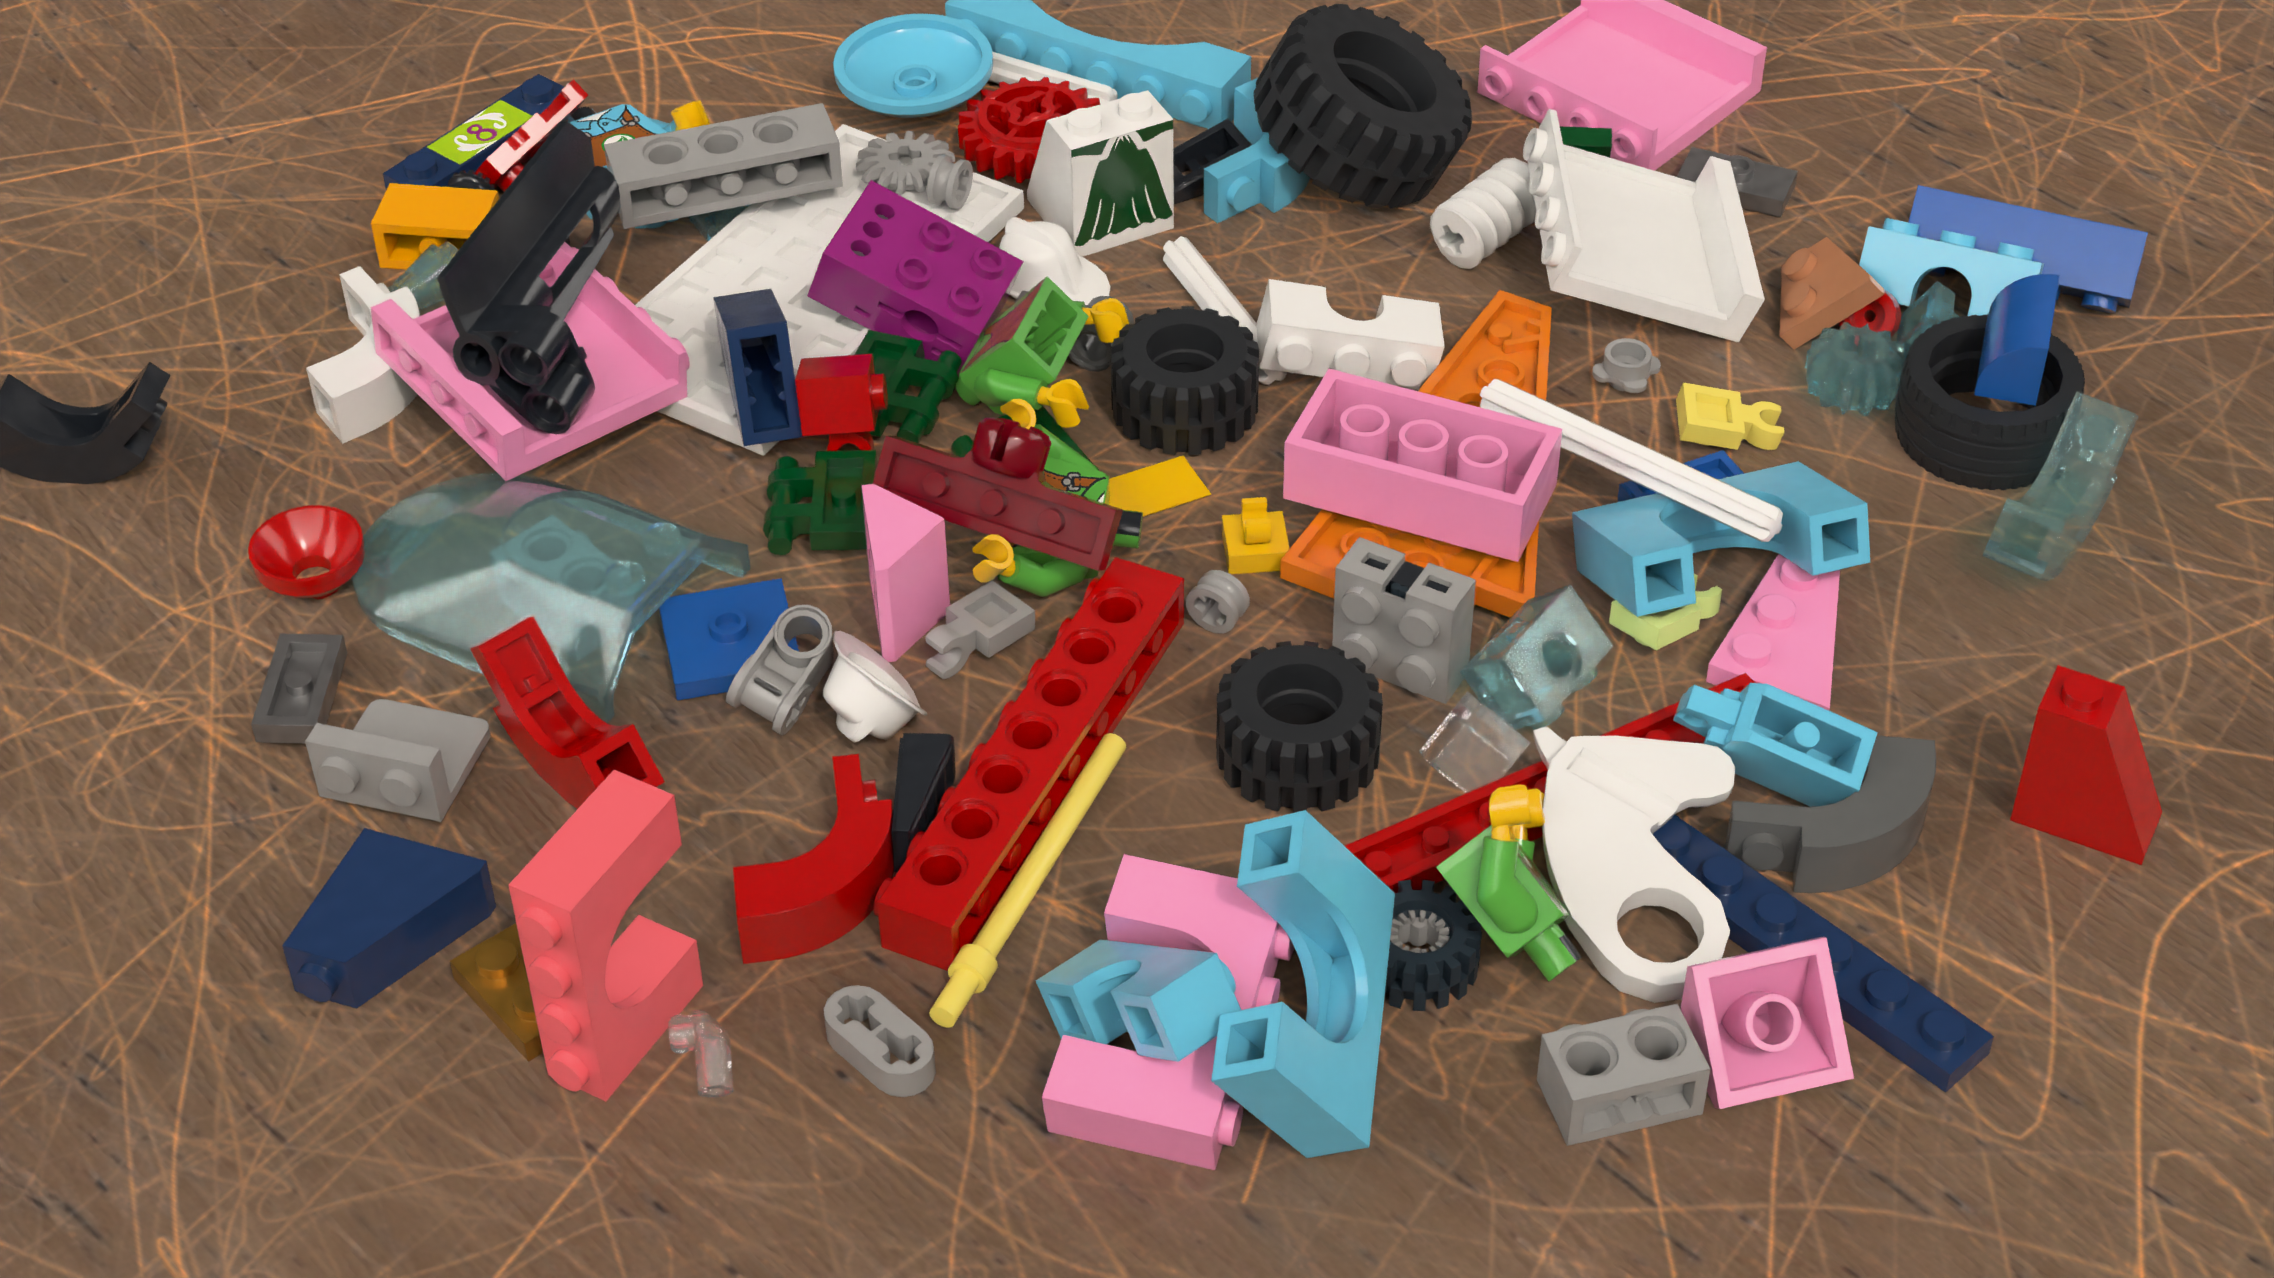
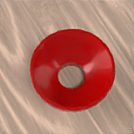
(304, 540)

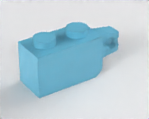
(1781, 740)

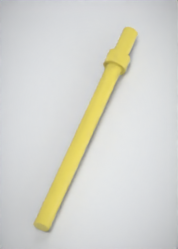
(977, 961)

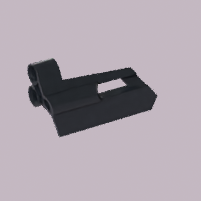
(501, 307)

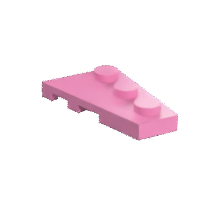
(1784, 634)

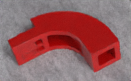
(550, 720)
(826, 891)

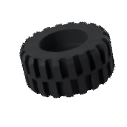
(1362, 106)

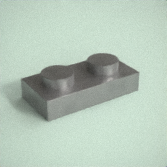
(298, 687)

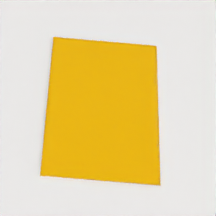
(1157, 487)

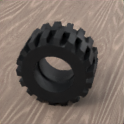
(1184, 380)
(1298, 726)

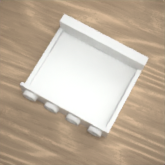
(1643, 236)

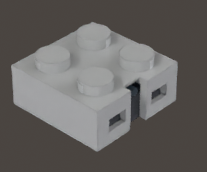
(1403, 619)

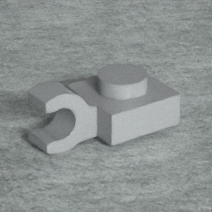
(981, 621)

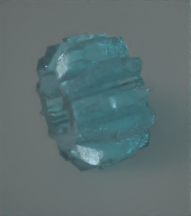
(1854, 368)

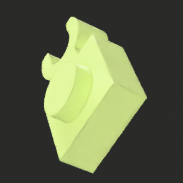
(1669, 625)

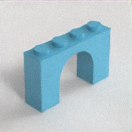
(1646, 544)
(1318, 1074)

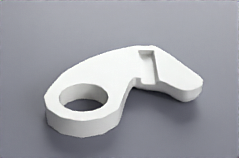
(1602, 853)

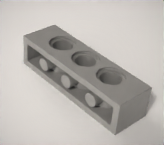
(725, 165)

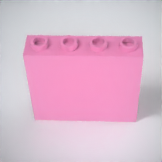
(1629, 68)
(627, 354)

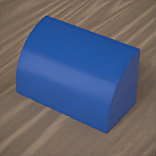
(2017, 340)

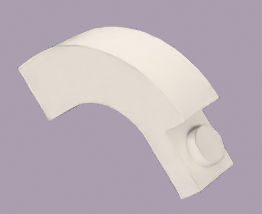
(357, 388)

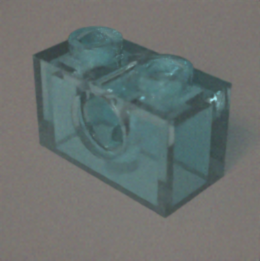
(1538, 659)

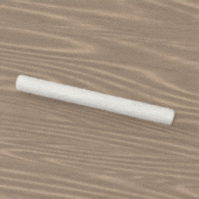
(1641, 463)

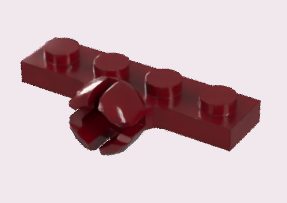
(1002, 492)

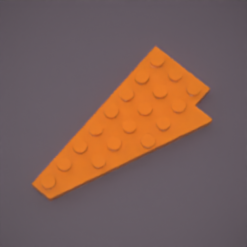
(1504, 344)

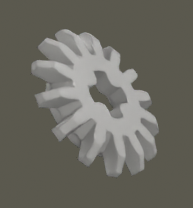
(883, 164)

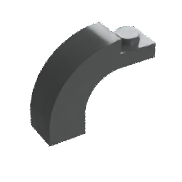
(1846, 840)

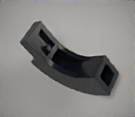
(79, 443)

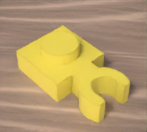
(1721, 420)

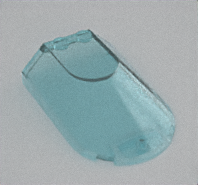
(494, 551)

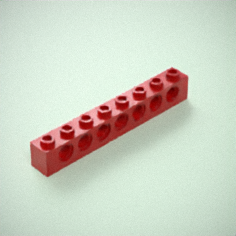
(1029, 763)

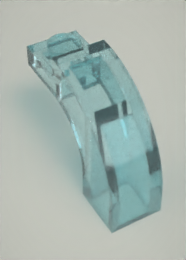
(2065, 500)

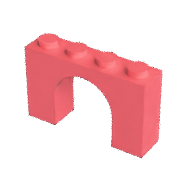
(594, 1000)

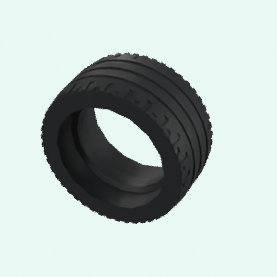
(1971, 442)

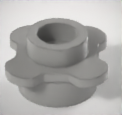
(1627, 365)

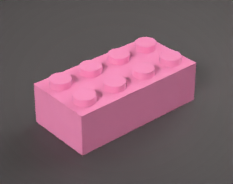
(1422, 464)

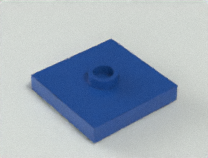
(716, 632)

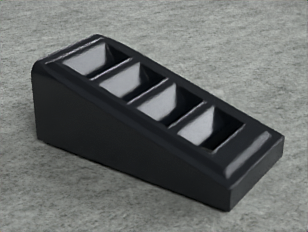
(1201, 152)
(922, 778)

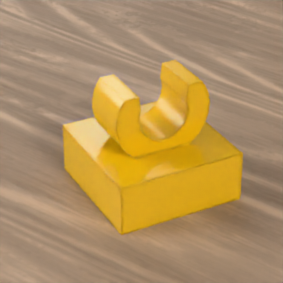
(1254, 538)

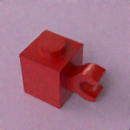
(840, 399)

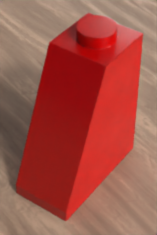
(2088, 769)

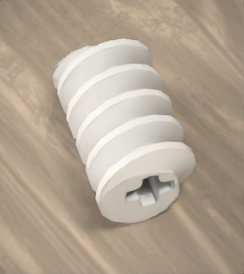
(1484, 214)

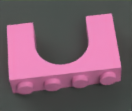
(1153, 1102)

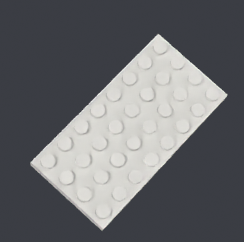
(779, 249)

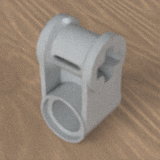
(780, 679)

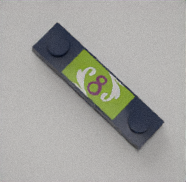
(475, 138)

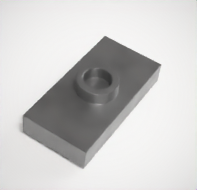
(1759, 185)

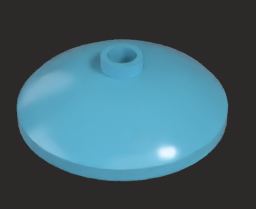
(913, 65)

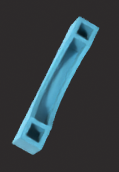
(1187, 79)

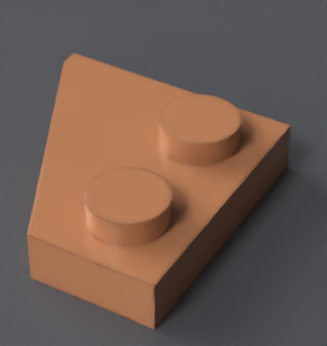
(1821, 290)

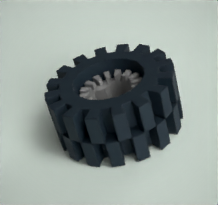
(1454, 949)

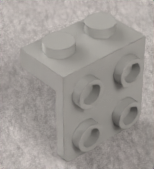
(398, 758)

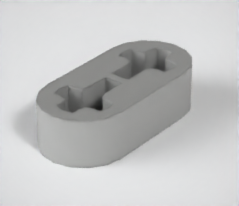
(870, 1049)

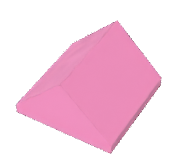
(904, 568)
(1767, 1022)

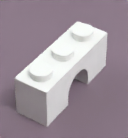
(1307, 337)

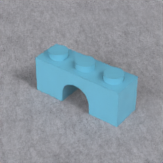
(1902, 259)
(1154, 993)

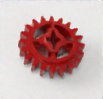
(1009, 124)

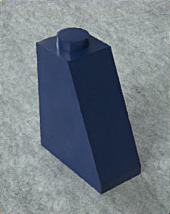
(758, 366)
(384, 916)

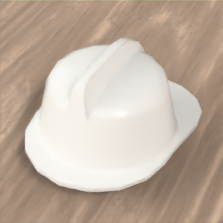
(1050, 253)
(867, 692)

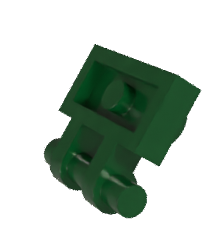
(905, 365)
(836, 508)

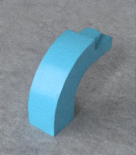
(1252, 174)

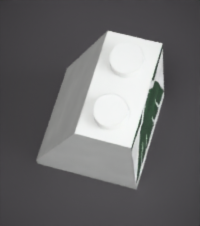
(1107, 173)

